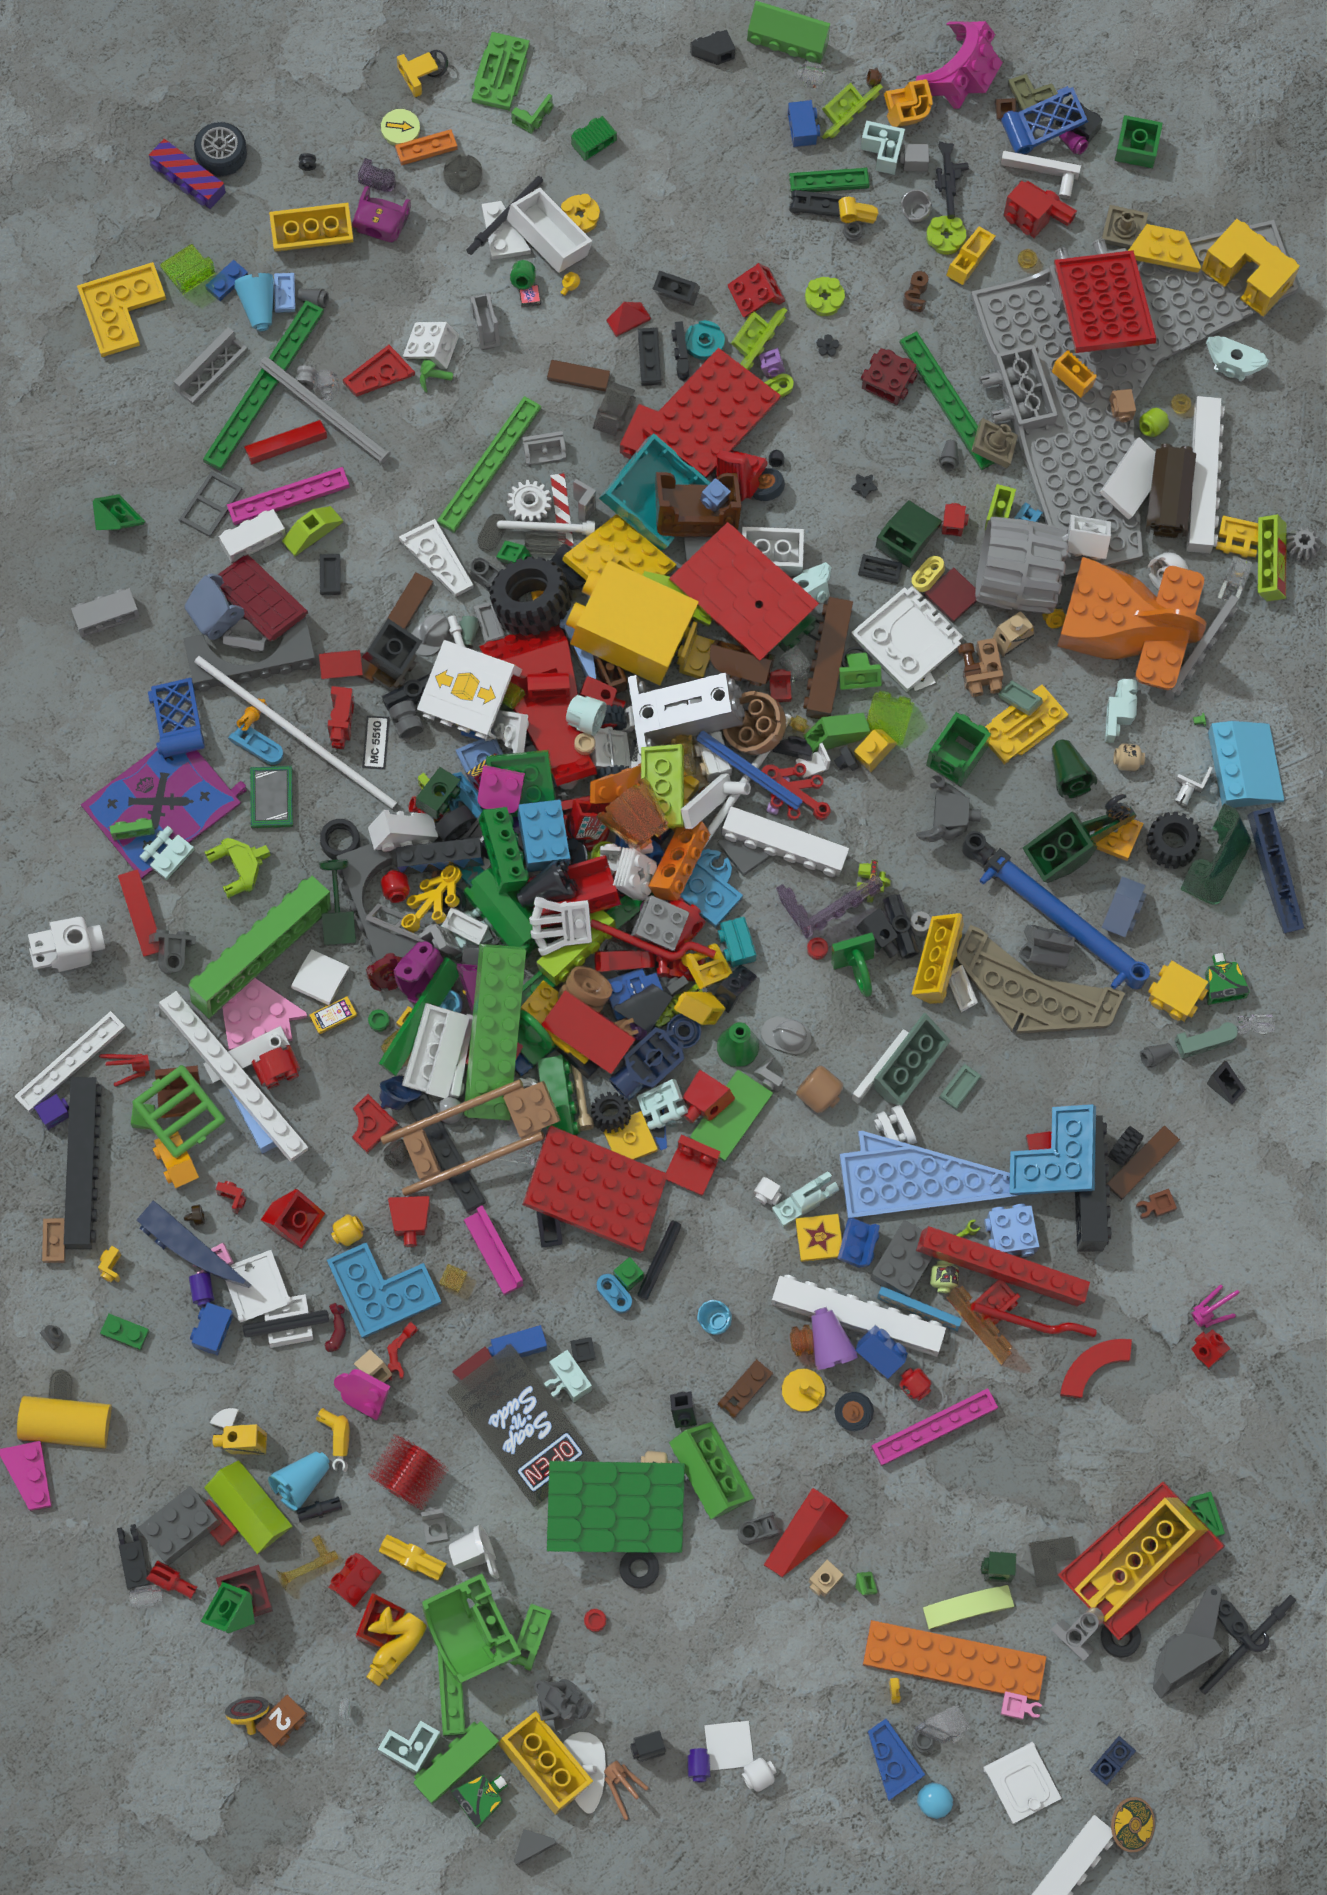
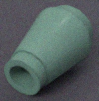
(469, 629)

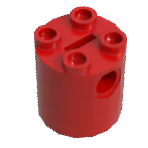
(692, 926)

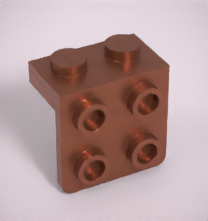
(176, 1087)

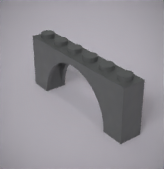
(292, 654)
(363, 866)

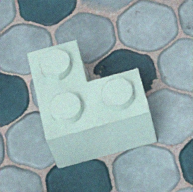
(886, 142)
(412, 1752)

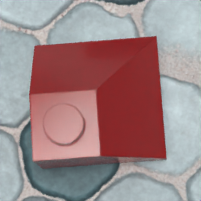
(293, 1217)

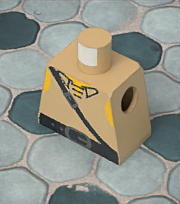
(1015, 631)

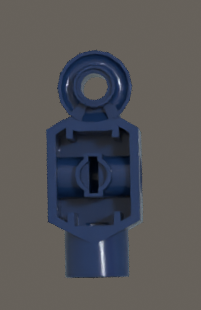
(655, 1057)

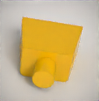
(874, 749)

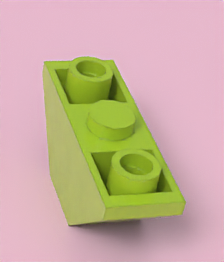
(311, 529)

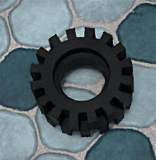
(610, 1122)
(1125, 1146)

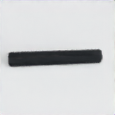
(659, 1260)
(286, 1323)

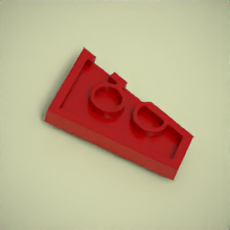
(377, 372)

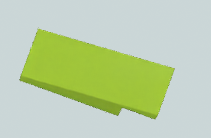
(247, 1506)

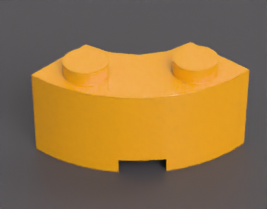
(179, 1169)

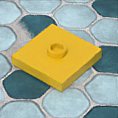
(634, 1140)

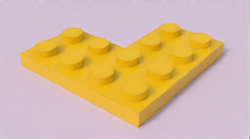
(111, 298)
(619, 544)

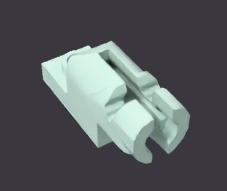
(1121, 708)
(804, 1199)

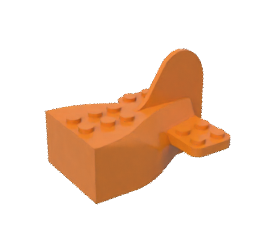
(1121, 618)

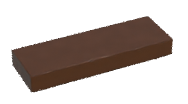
(578, 375)

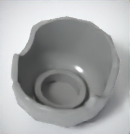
(916, 205)

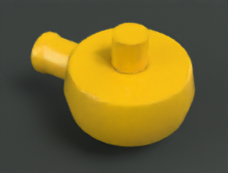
(570, 282)

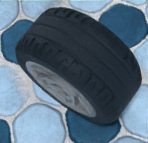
(220, 148)

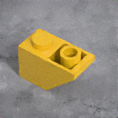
(700, 1007)

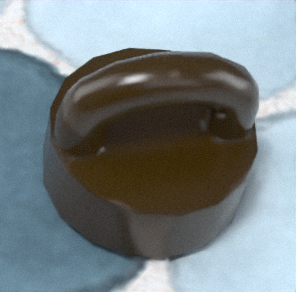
(196, 1215)

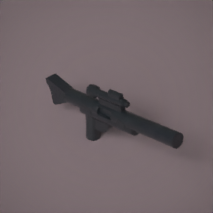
(948, 180)

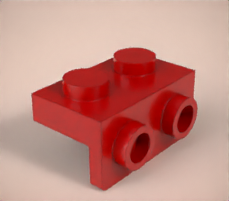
(998, 1297)
(354, 1579)

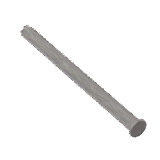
(325, 410)

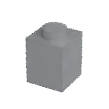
(915, 157)

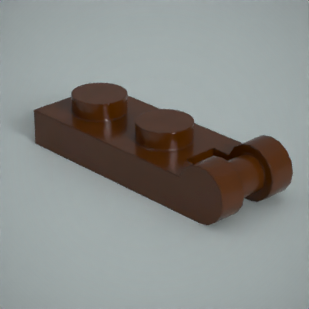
(745, 1388)

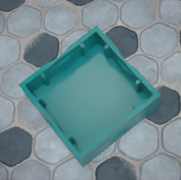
(633, 489)

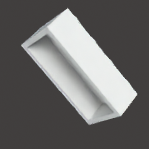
(549, 230)

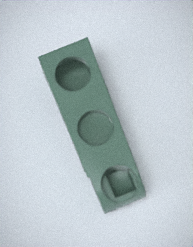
(1206, 1041)

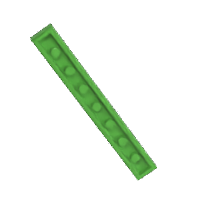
(489, 464)

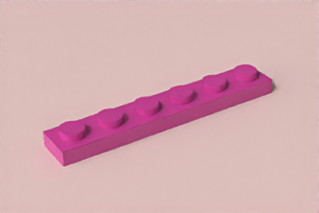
(289, 495)
(934, 1427)

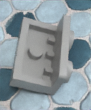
(245, 636)

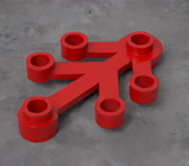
(795, 787)

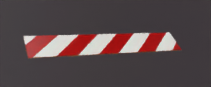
(561, 504)

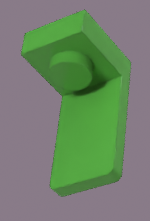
(527, 122)

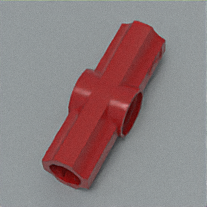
(1060, 210)

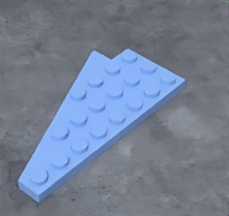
(904, 1177)

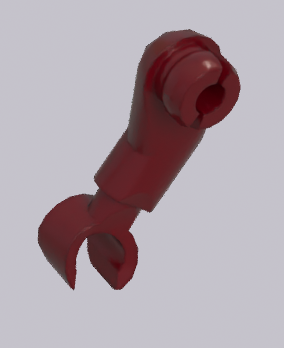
(340, 1331)

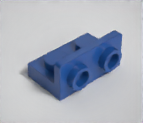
(858, 1243)

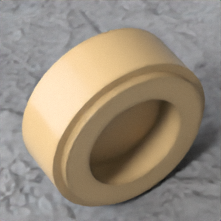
(584, 744)

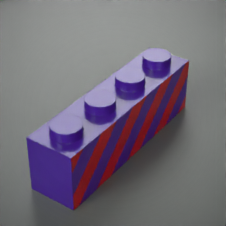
(187, 174)

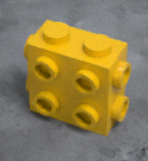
(1177, 991)

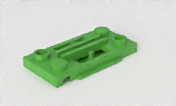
(501, 71)

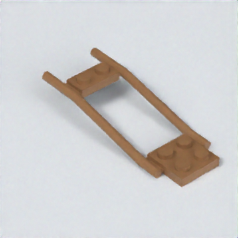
(530, 1112)

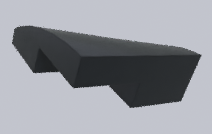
(645, 1006)

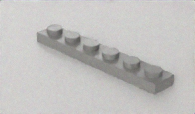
(1207, 641)

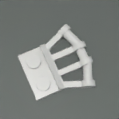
(574, 928)

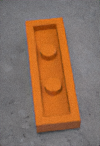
(426, 147)

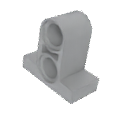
(1084, 1627)

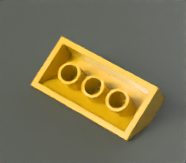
(938, 958)
(545, 1762)

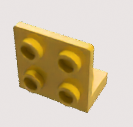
(694, 654)

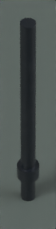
(482, 238)
(1277, 1614)

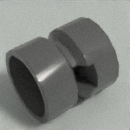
(405, 718)

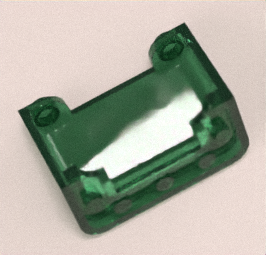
(1211, 880)

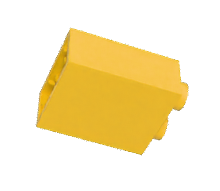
(631, 621)

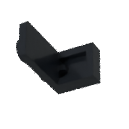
(734, 986)

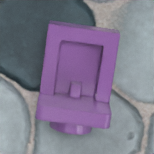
(772, 363)

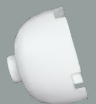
(1160, 563)

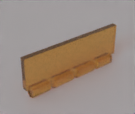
(983, 1328)

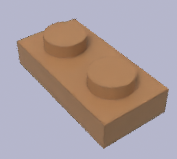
(53, 1238)

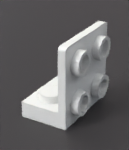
(432, 342)

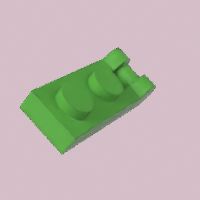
(532, 1635)

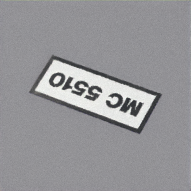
(375, 742)

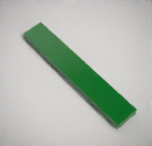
(433, 994)

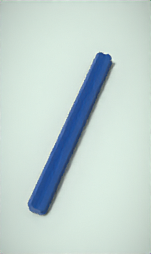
(749, 770)

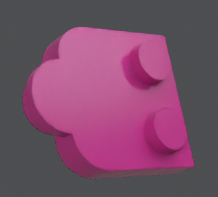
(500, 788)
(362, 1392)

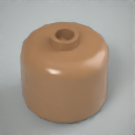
(820, 1089)

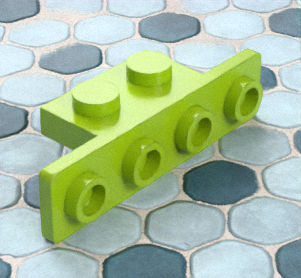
(845, 105)
(755, 334)

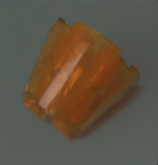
(636, 815)

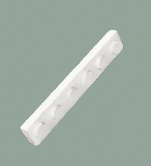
(70, 1062)

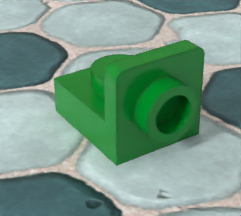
(511, 552)

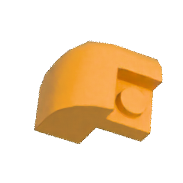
(908, 104)

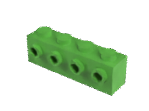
(456, 1762)

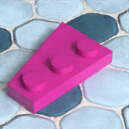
(29, 1473)

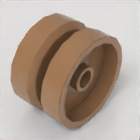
(588, 986)

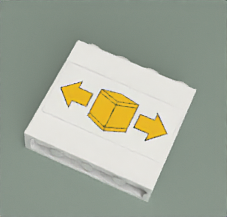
(466, 689)

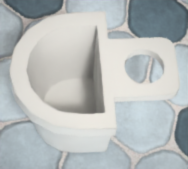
(474, 1550)

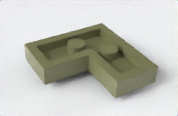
(1025, 93)

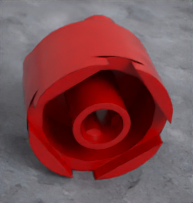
(276, 1066)

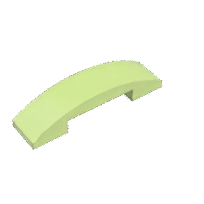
(968, 1606)

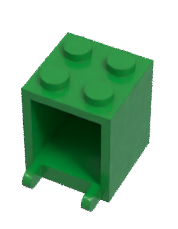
(954, 759)

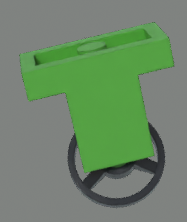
(860, 672)

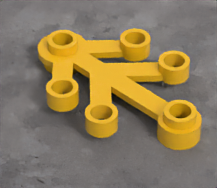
(447, 880)

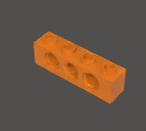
(679, 862)

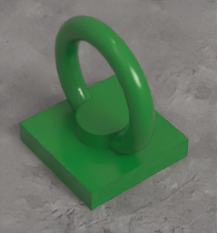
(855, 953)
(534, 1038)

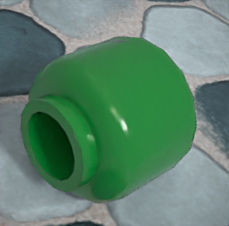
(523, 274)

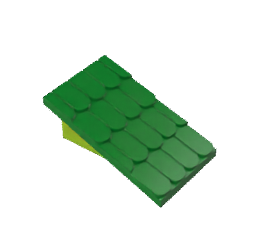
(615, 1506)

